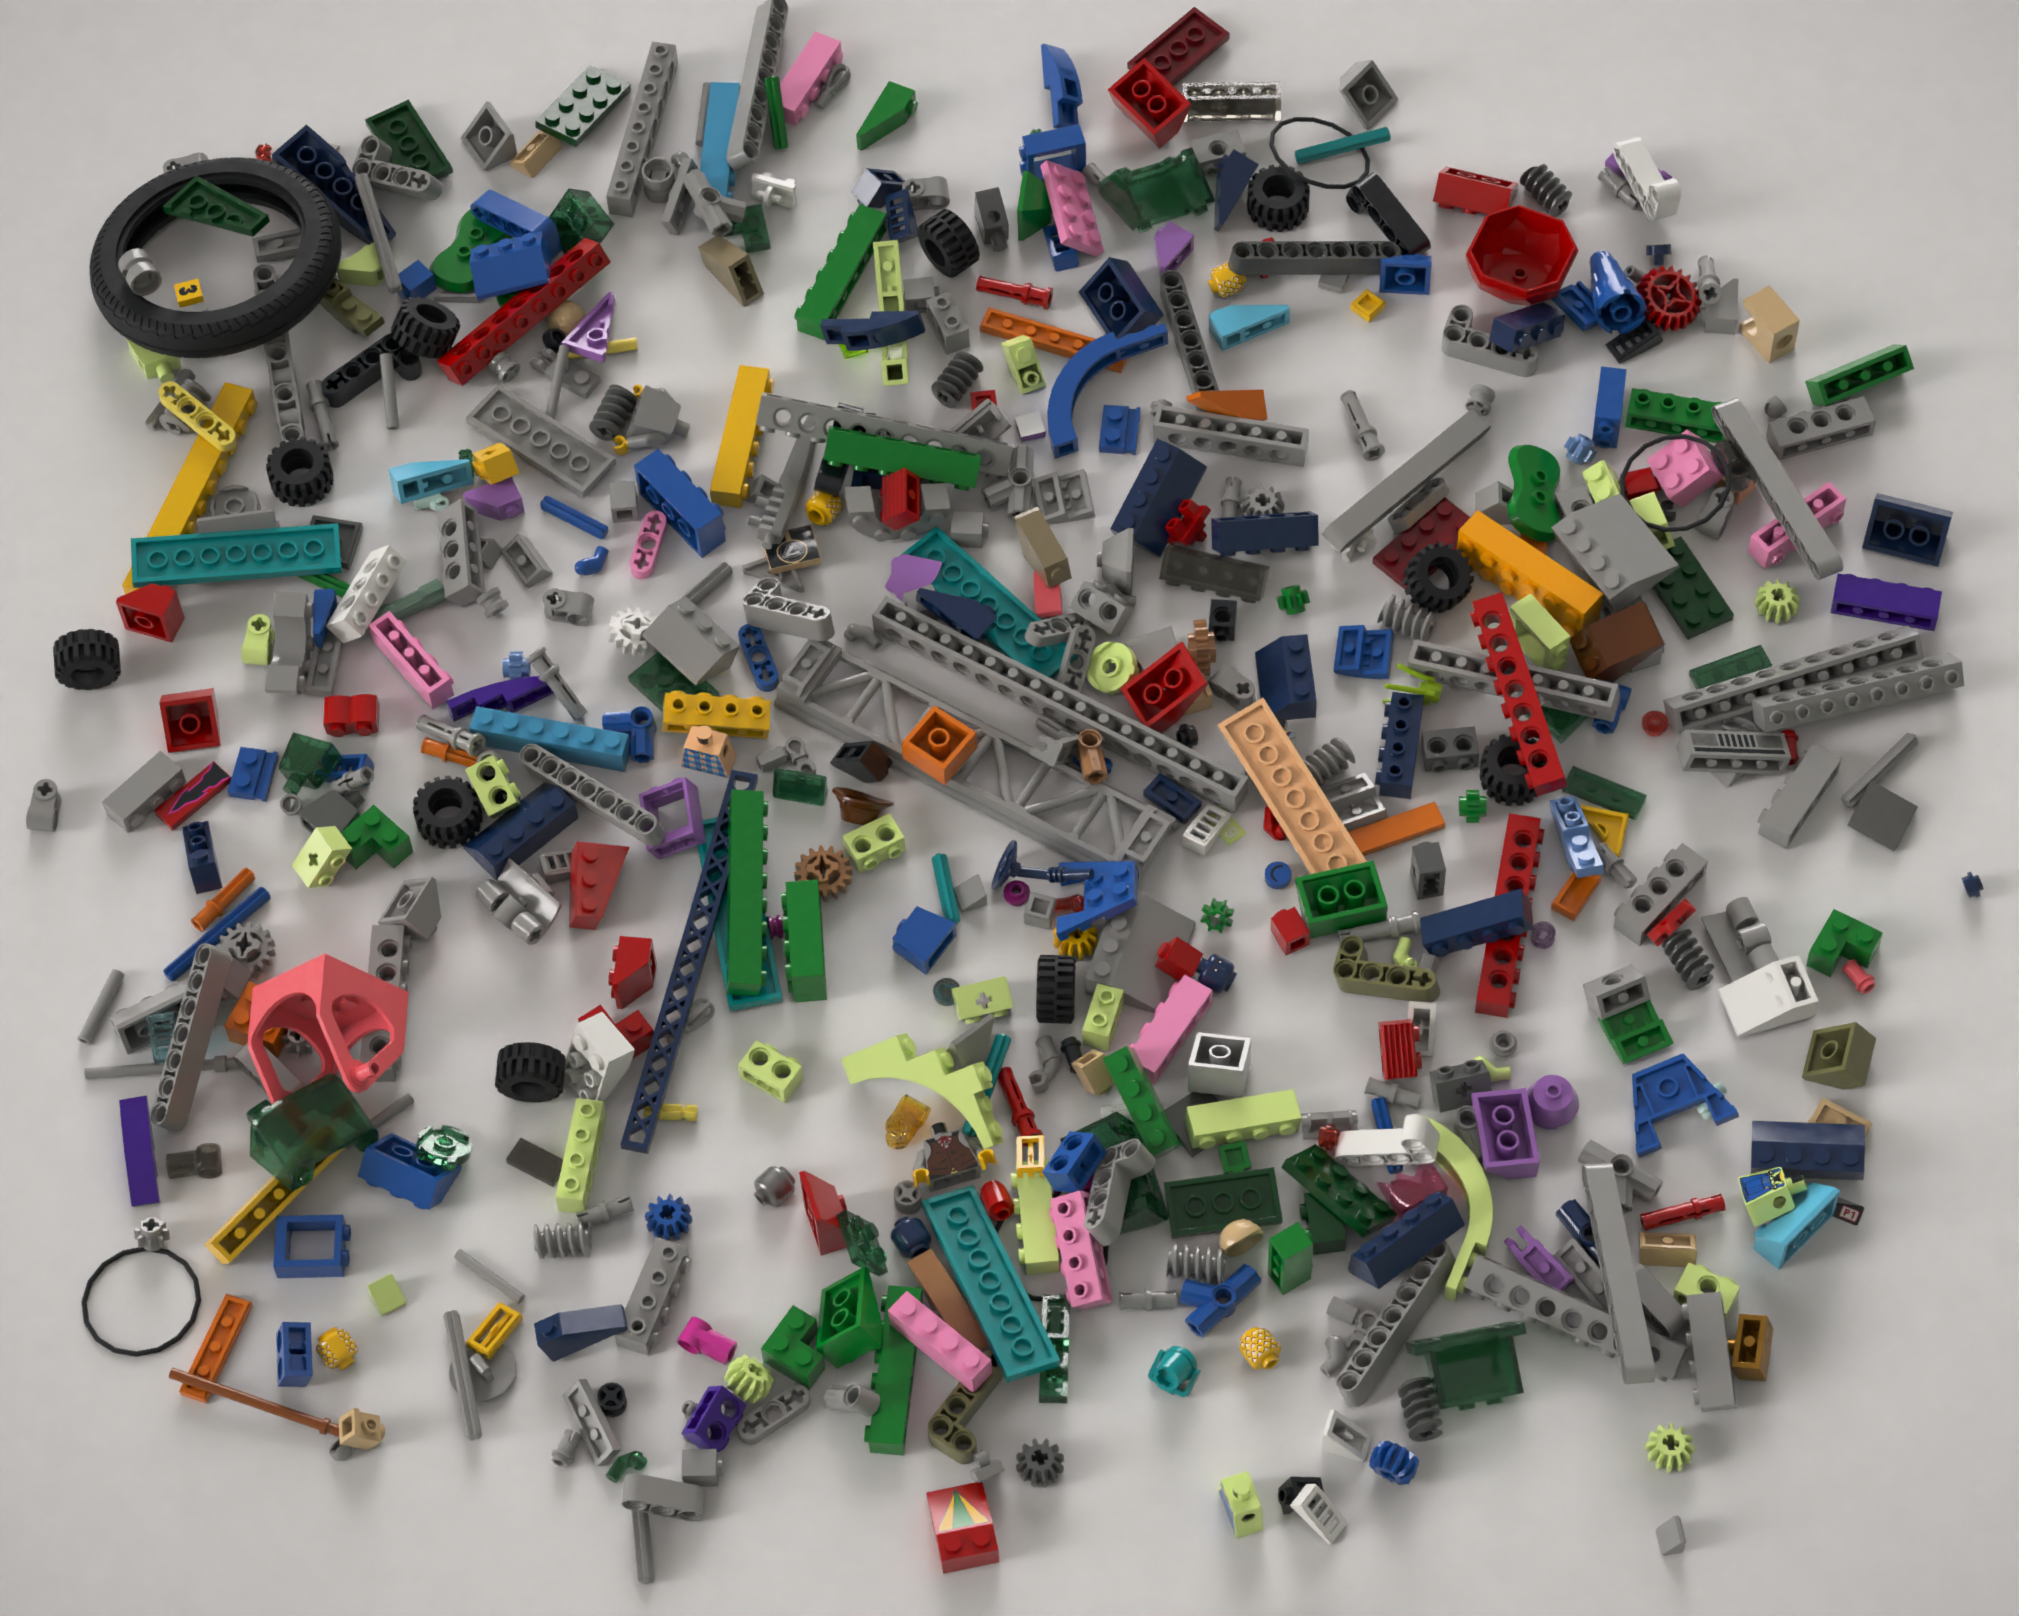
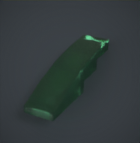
(1056, 1321)

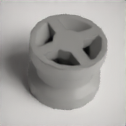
(504, 367)
(1480, 399)
(492, 602)
(907, 1191)

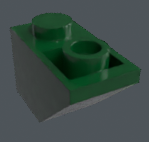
(1323, 1225)

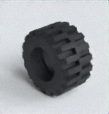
(1272, 213)
(948, 243)
(425, 327)
(298, 455)
(1454, 567)
(86, 659)
(1497, 782)
(444, 794)
(1055, 989)
(530, 1072)

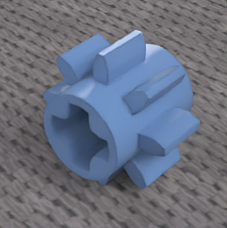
(1580, 449)
(516, 666)

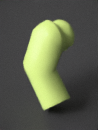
(1401, 953)
(1496, 1074)

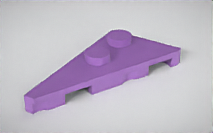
(592, 334)

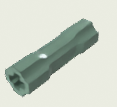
(424, 597)

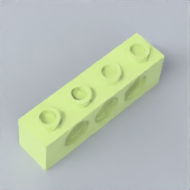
(581, 1155)

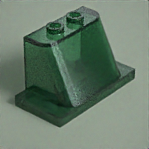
(1472, 1364)

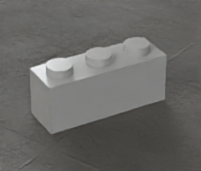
(144, 792)

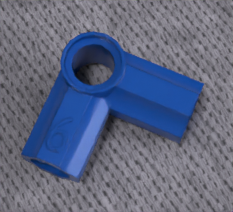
(641, 735)

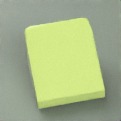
(386, 1294)

